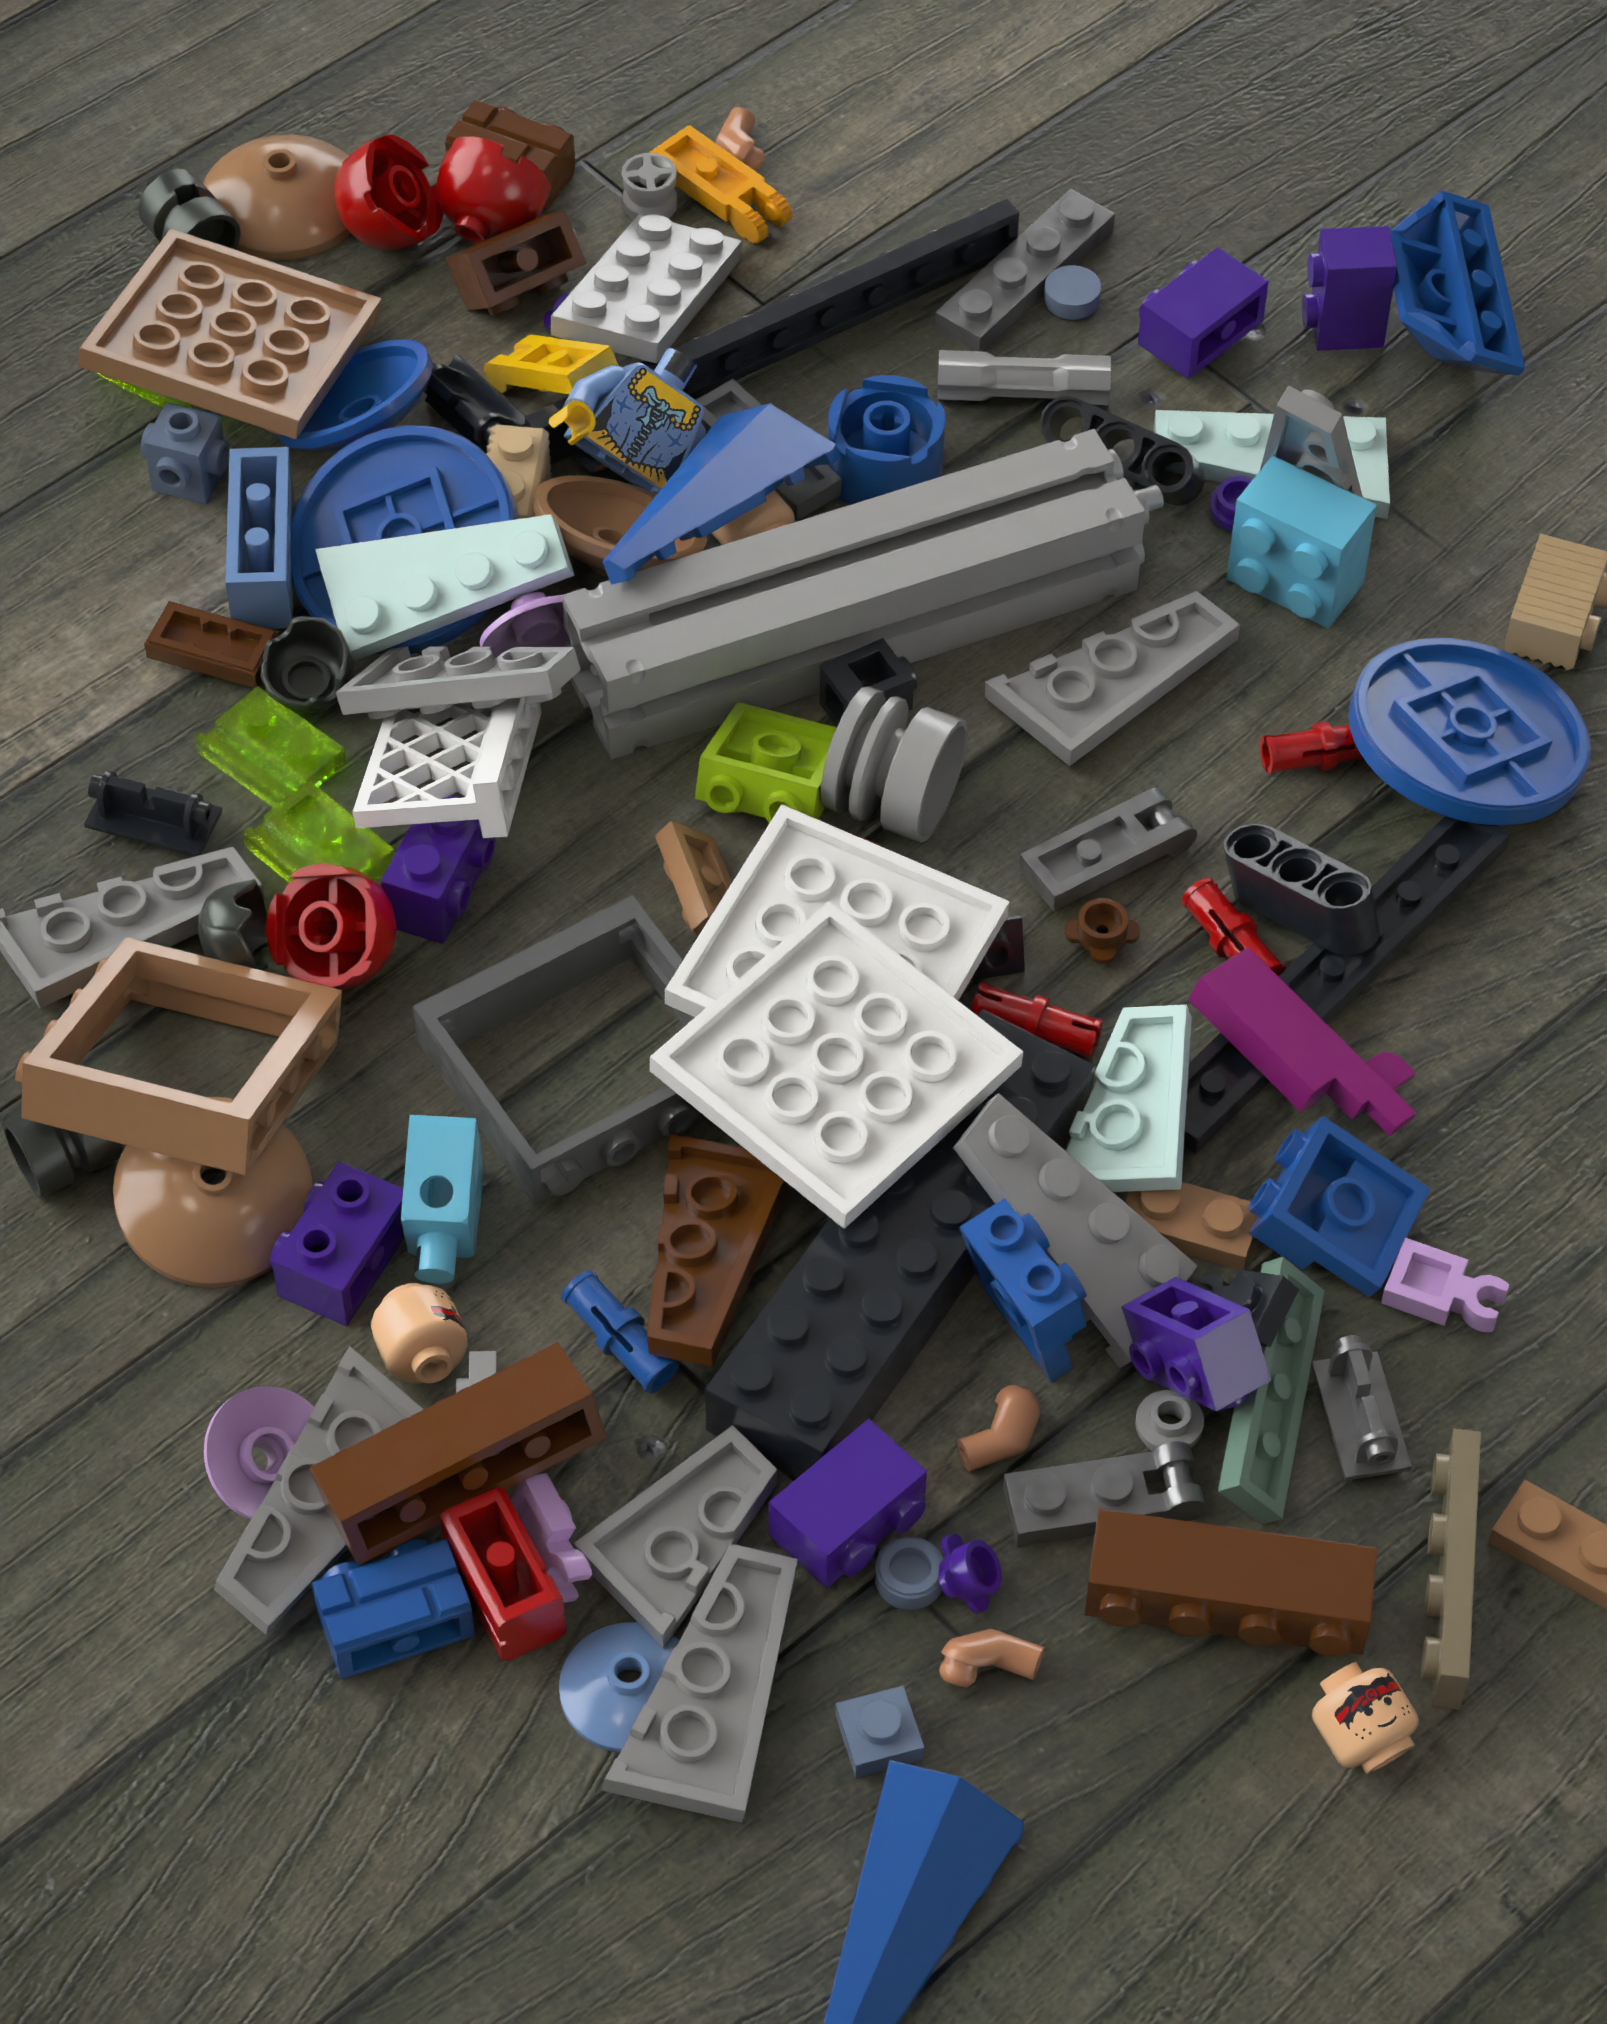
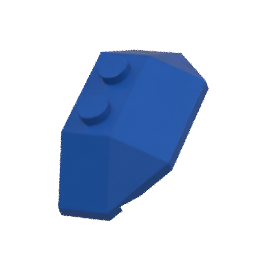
(1455, 286)

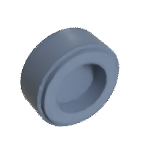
(1072, 292)
(908, 1573)

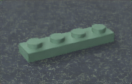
(1268, 1421)

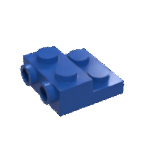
(1337, 1206)
(1025, 1285)

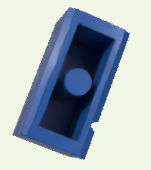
(393, 1607)

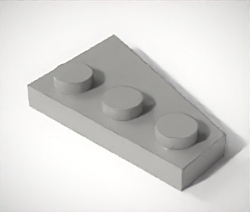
(672, 1536)

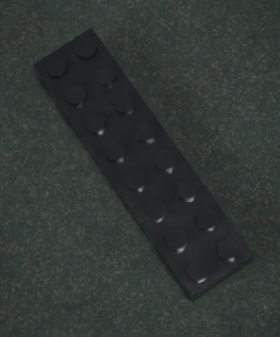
(879, 1288)

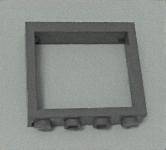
(523, 984)

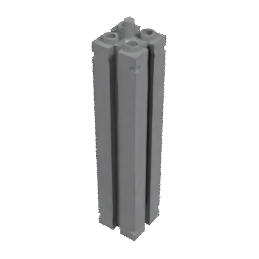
(907, 567)

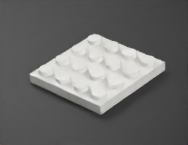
(805, 863)
(836, 1063)

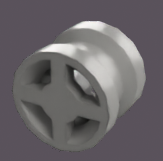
(649, 185)

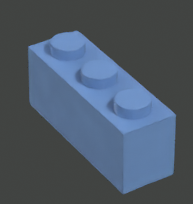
(260, 536)

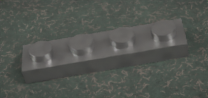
(1019, 272)

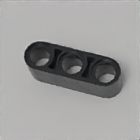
(1150, 454)
(1302, 889)

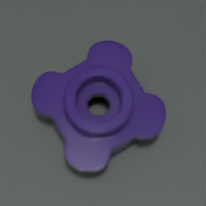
(969, 1571)

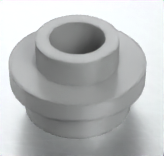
(1168, 1402)

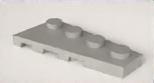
(1114, 677)
(439, 681)
(64, 941)
(708, 1710)

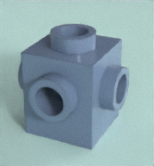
(185, 452)

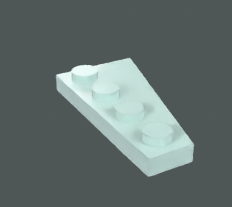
(1236, 442)
(431, 579)

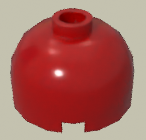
(488, 191)
(386, 195)
(331, 926)

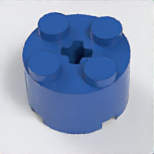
(885, 437)

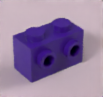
(1350, 288)
(1202, 312)
(435, 875)
(339, 1243)
(1196, 1344)
(848, 1504)

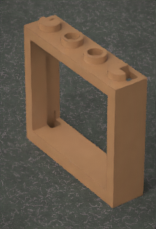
(167, 1119)

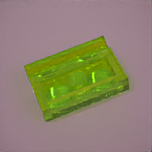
(270, 748)
(315, 830)

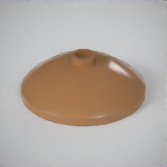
(281, 195)
(597, 514)
(205, 1230)

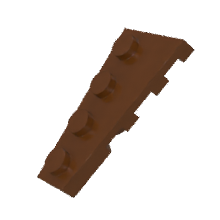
(709, 1243)

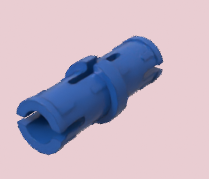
(618, 1330)

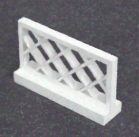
(489, 782)

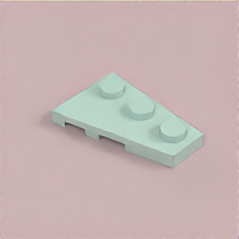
(1138, 1105)

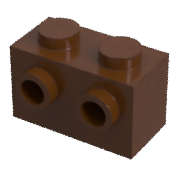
(517, 261)

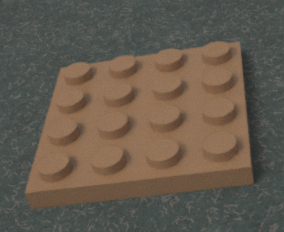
(230, 333)

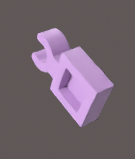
(1434, 1283)
(550, 1529)

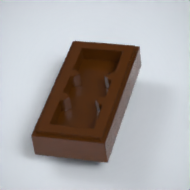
(209, 644)

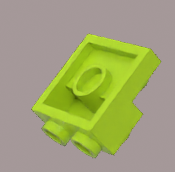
(764, 763)

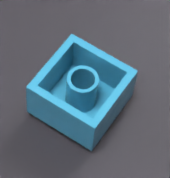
(1300, 541)

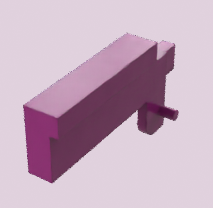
(1297, 1046)

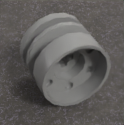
(894, 764)

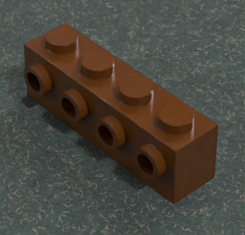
(454, 1447)
(1231, 1582)

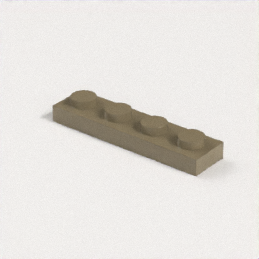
(1451, 1592)

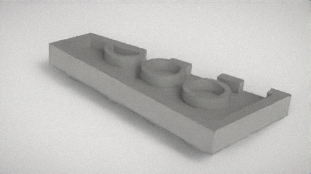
(1312, 438)
(1084, 1221)
(291, 1532)

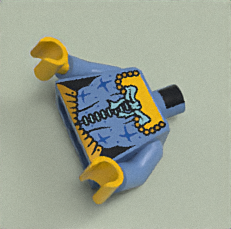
(636, 419)

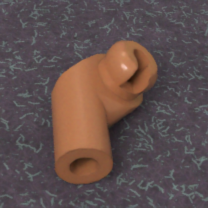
(736, 140)
(1009, 1432)
(988, 1648)

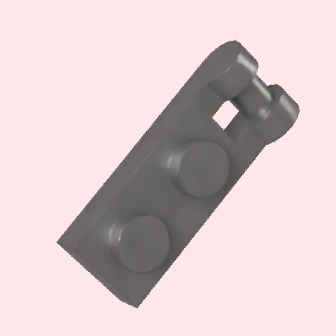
(1106, 848)
(1066, 1498)

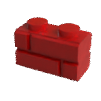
(503, 1574)

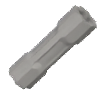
(983, 376)

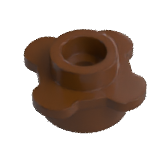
(1106, 916)

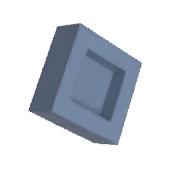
(879, 1730)

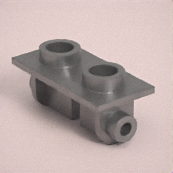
(1360, 1411)

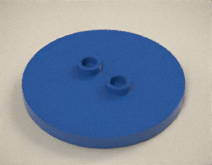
(391, 488)
(1469, 731)

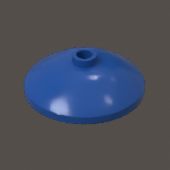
(368, 396)

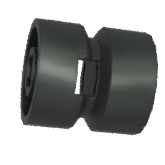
(186, 205)
(51, 1154)

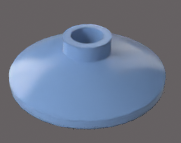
(592, 1695)

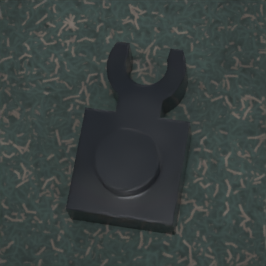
(1263, 1293)

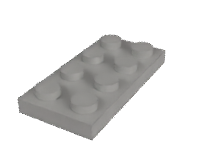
(647, 287)

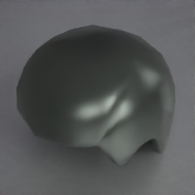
(307, 665)
(234, 924)

